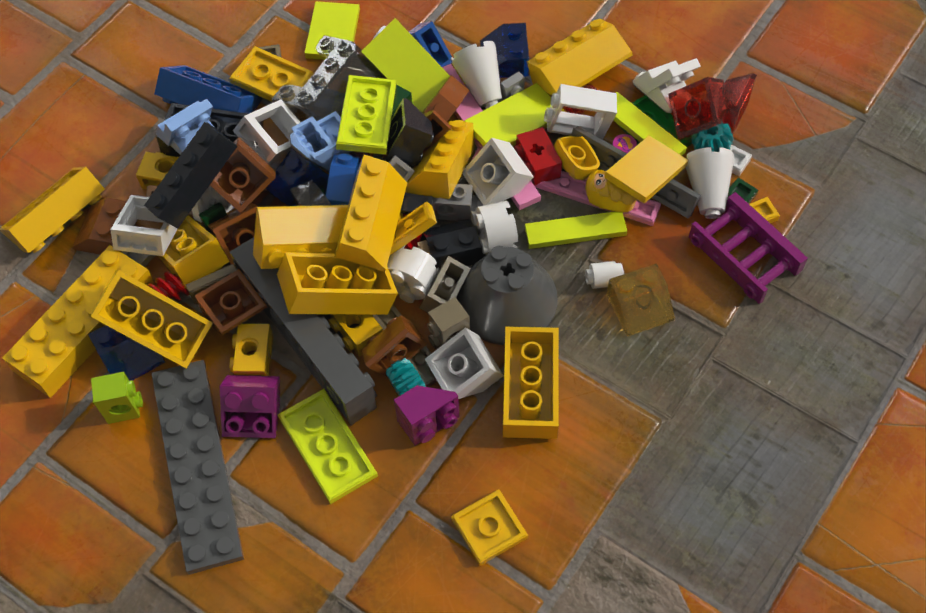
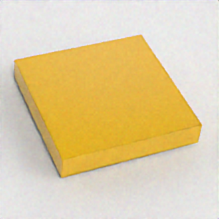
(489, 527)

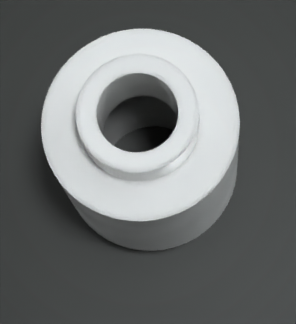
(600, 273)

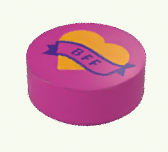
(624, 142)

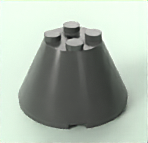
(508, 292)

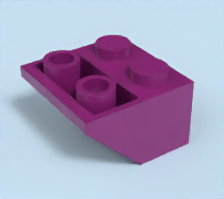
(250, 406)
(426, 411)

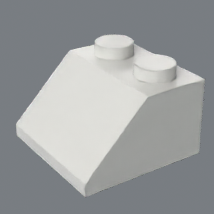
(497, 172)
(464, 365)

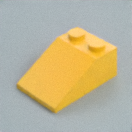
(193, 252)

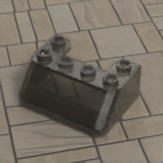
(328, 84)

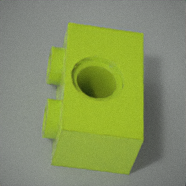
(116, 397)

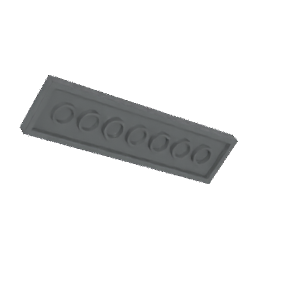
(197, 468)

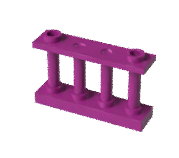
(754, 226)

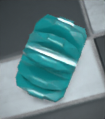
(714, 137)
(403, 376)

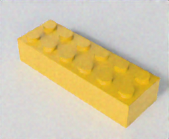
(60, 338)

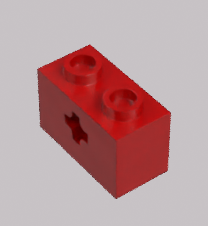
(538, 155)

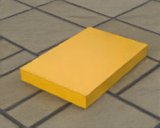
(266, 73)
(646, 169)

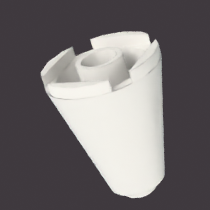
(480, 72)
(710, 178)

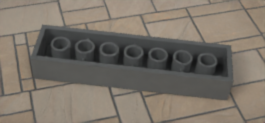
(312, 341)

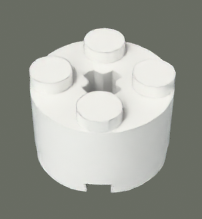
(495, 226)
(412, 273)

